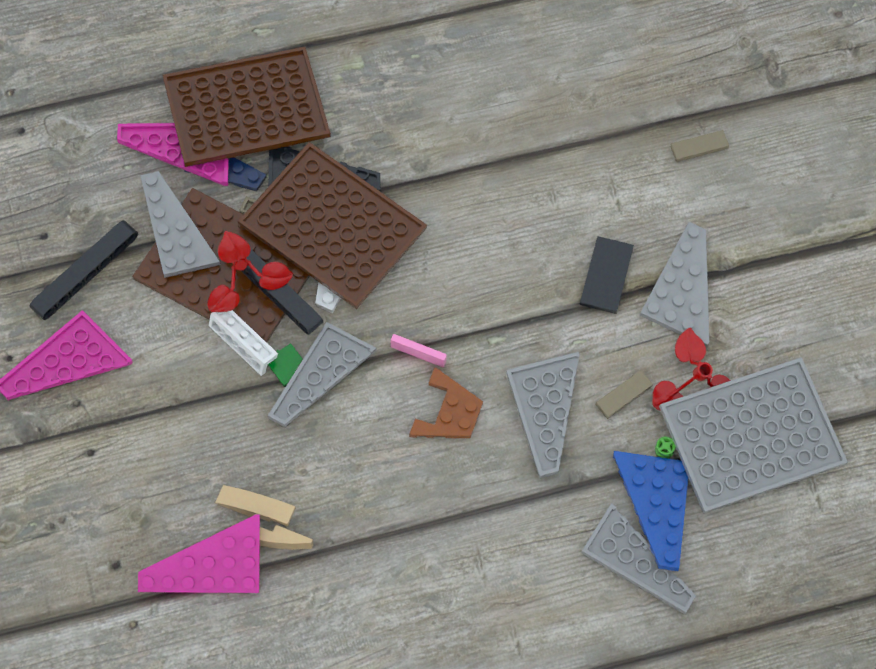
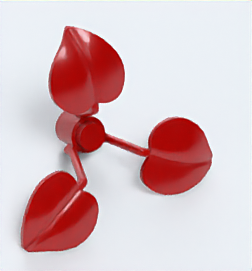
(236, 250)
(687, 348)

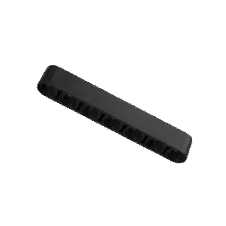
(83, 270)
(286, 299)

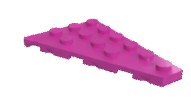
(162, 143)
(69, 355)
(215, 565)

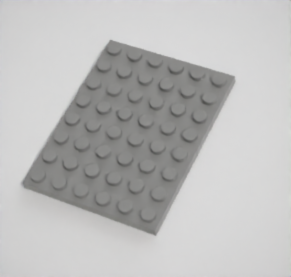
(752, 435)

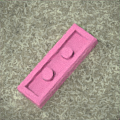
(418, 350)

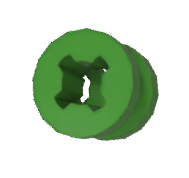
(665, 443)

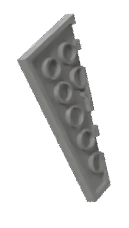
(176, 236)
(324, 366)
(629, 555)

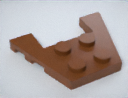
(457, 413)

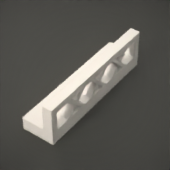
(242, 337)

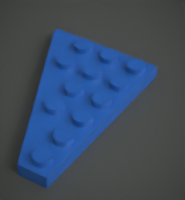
(659, 501)

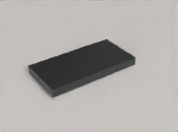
(606, 275)

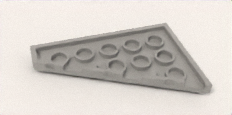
(682, 289)
(543, 403)

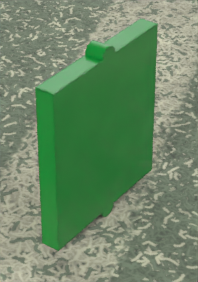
(285, 363)

